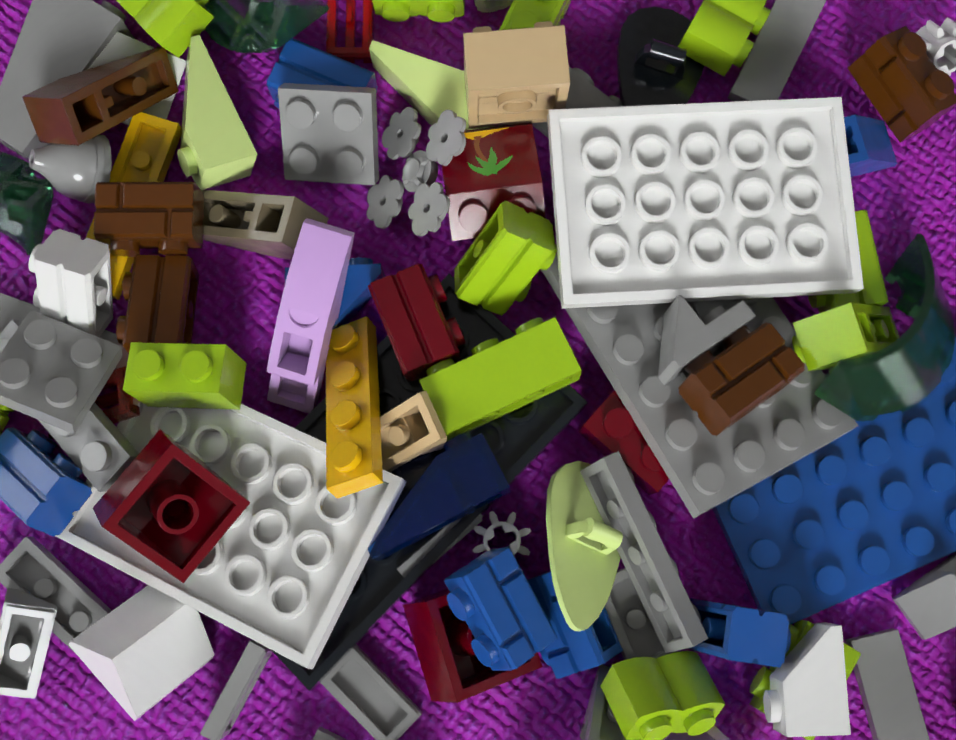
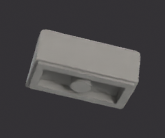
(24, 641)

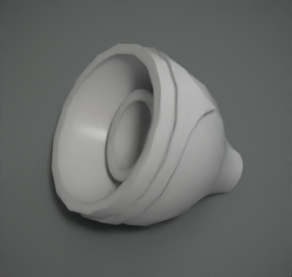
(74, 168)

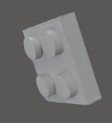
(329, 133)
(55, 370)

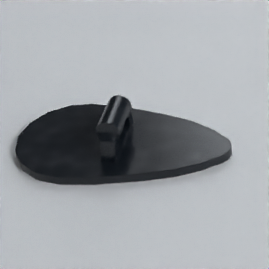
(651, 63)

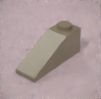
(256, 221)

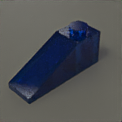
(449, 489)

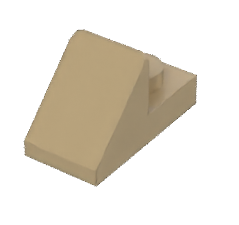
(410, 431)

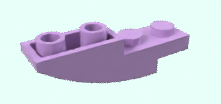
(308, 314)

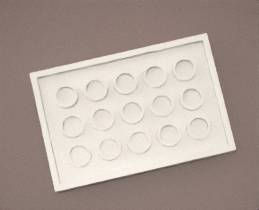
(703, 202)
(286, 557)

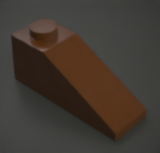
(100, 97)

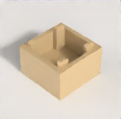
(515, 74)

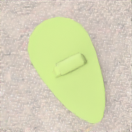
(579, 548)

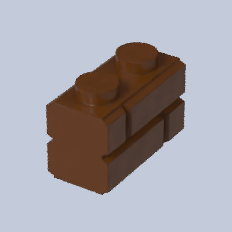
(904, 83)
(149, 217)
(159, 300)
(740, 377)

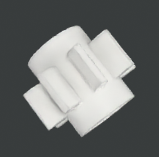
(940, 44)
(507, 527)

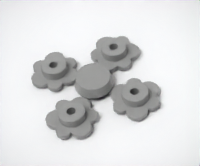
(419, 172)

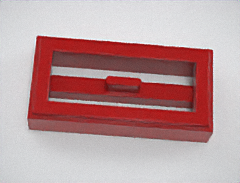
(350, 52)

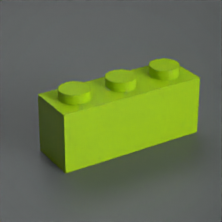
(501, 376)

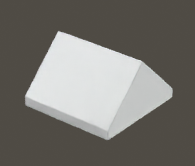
(144, 649)

